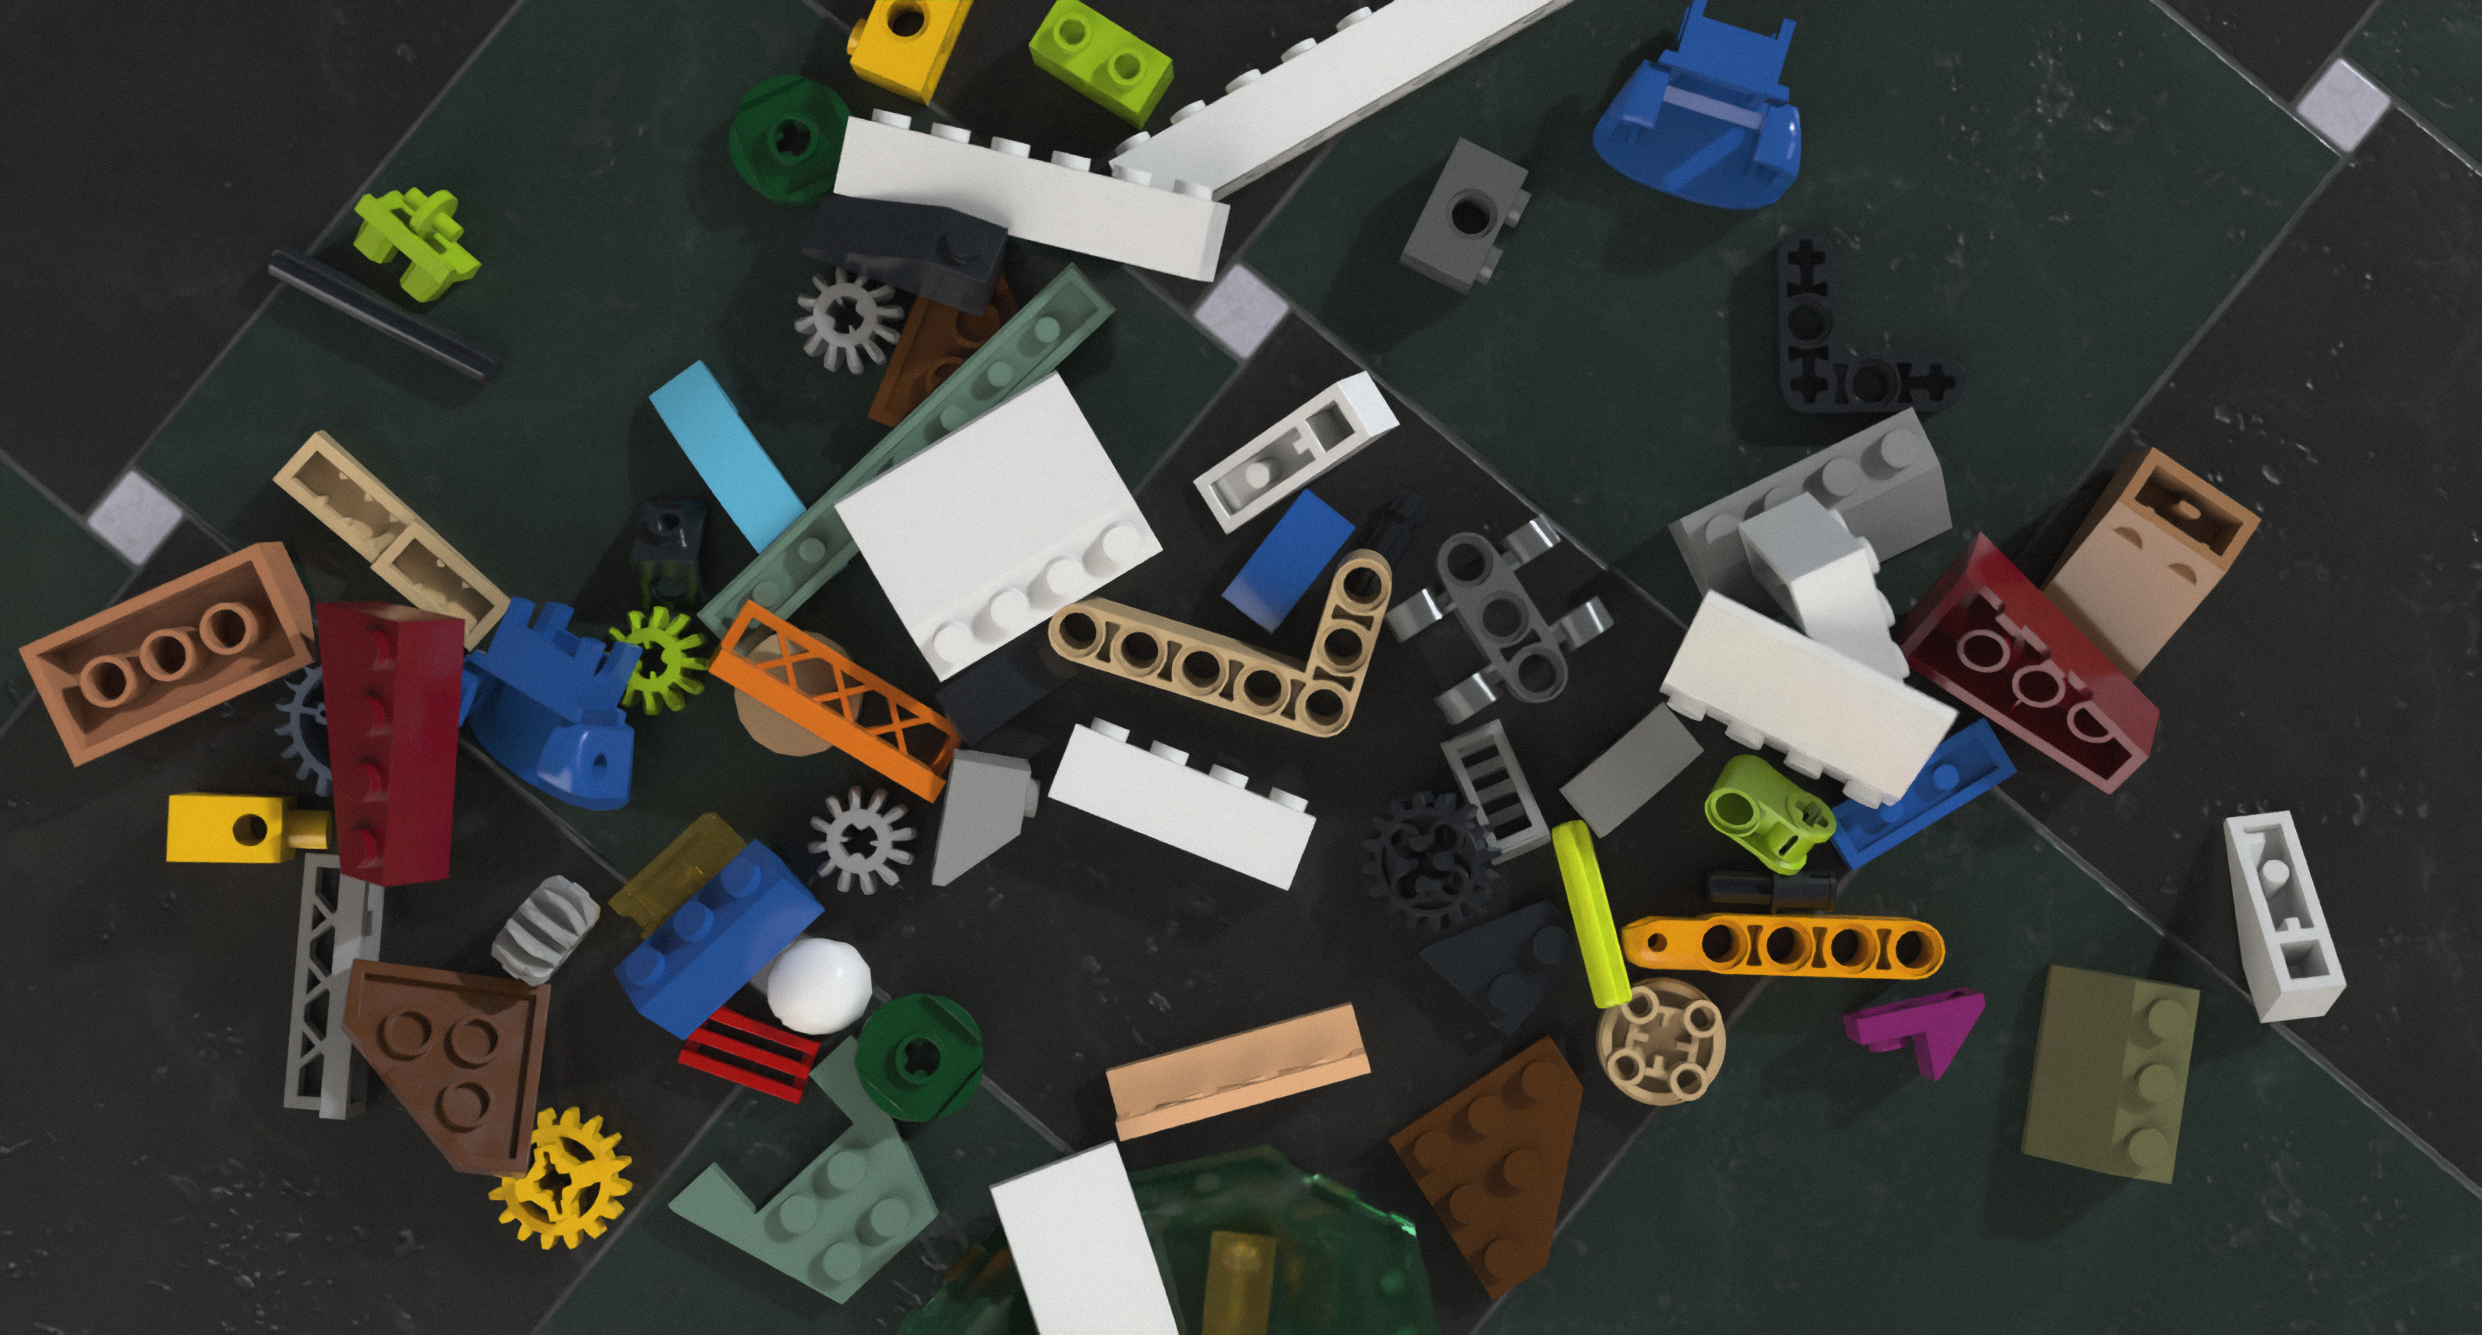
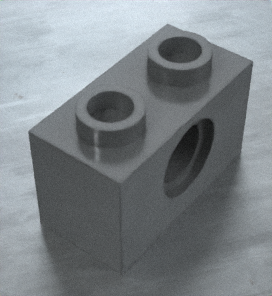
(1475, 180)

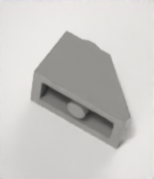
(981, 810)

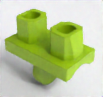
(423, 232)

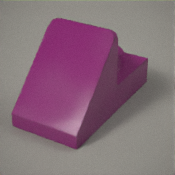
(1935, 1021)

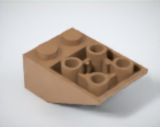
(2146, 557)

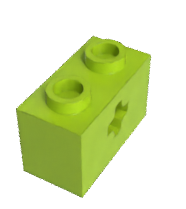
(1102, 61)

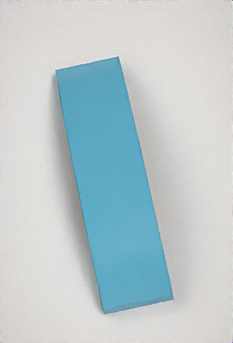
(728, 456)

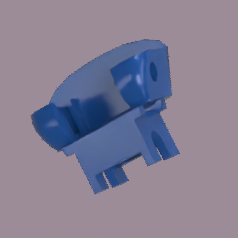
(1702, 119)
(551, 707)

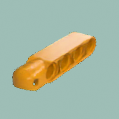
(1681, 945)

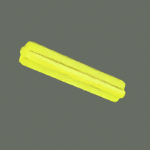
(1591, 914)

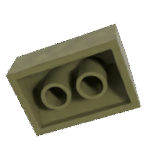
(2110, 1072)

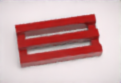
(791, 1092)

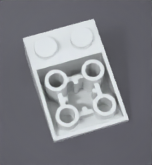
(1824, 581)

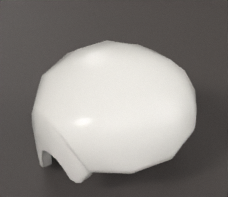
(819, 986)

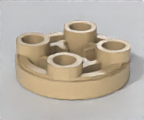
(1662, 1042)

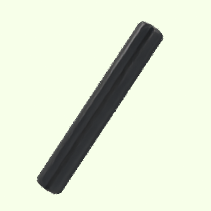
(384, 313)

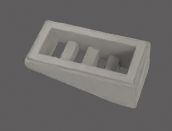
(1478, 740)

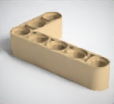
(1239, 658)

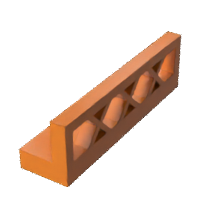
(823, 720)

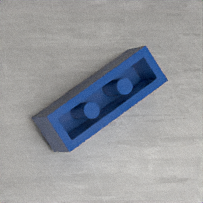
(718, 940)

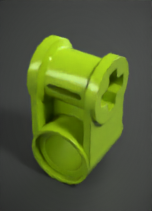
(1766, 812)

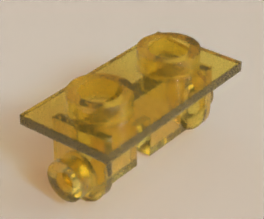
(1238, 1284)

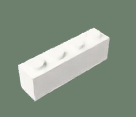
(1182, 805)

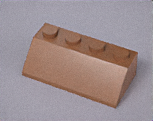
(174, 651)

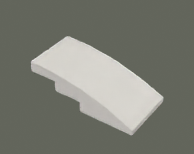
(1083, 1248)

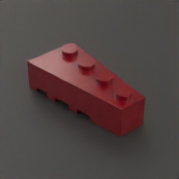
(2028, 667)
(392, 736)

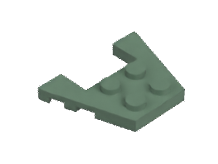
(837, 1215)

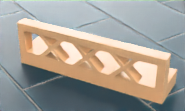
(1237, 1071)

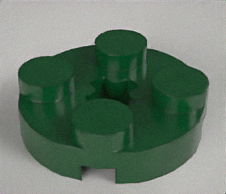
(759, 130)
(957, 1057)

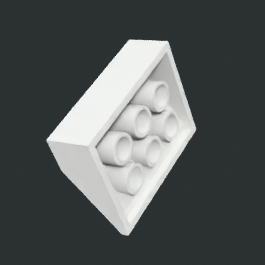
(997, 526)
(1804, 702)

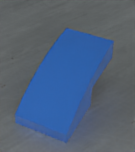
(1288, 561)

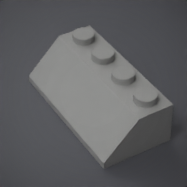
(1877, 480)

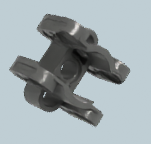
(1528, 641)

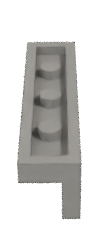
(358, 937)

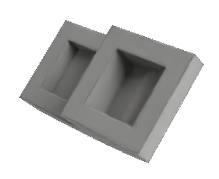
(1631, 770)

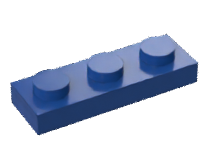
(1954, 774)

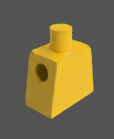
(221, 828)

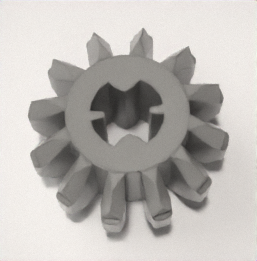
(830, 335)
(862, 862)
(545, 930)

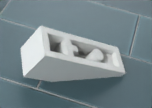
(1296, 451)
(2280, 920)

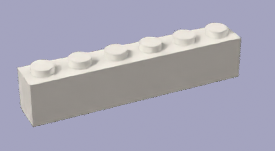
(1035, 198)

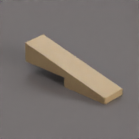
(391, 536)

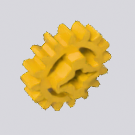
(567, 1203)

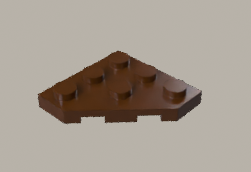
(932, 349)
(455, 1055)
(1499, 1161)

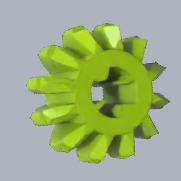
(677, 655)

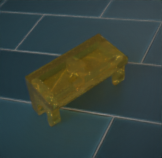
(678, 872)

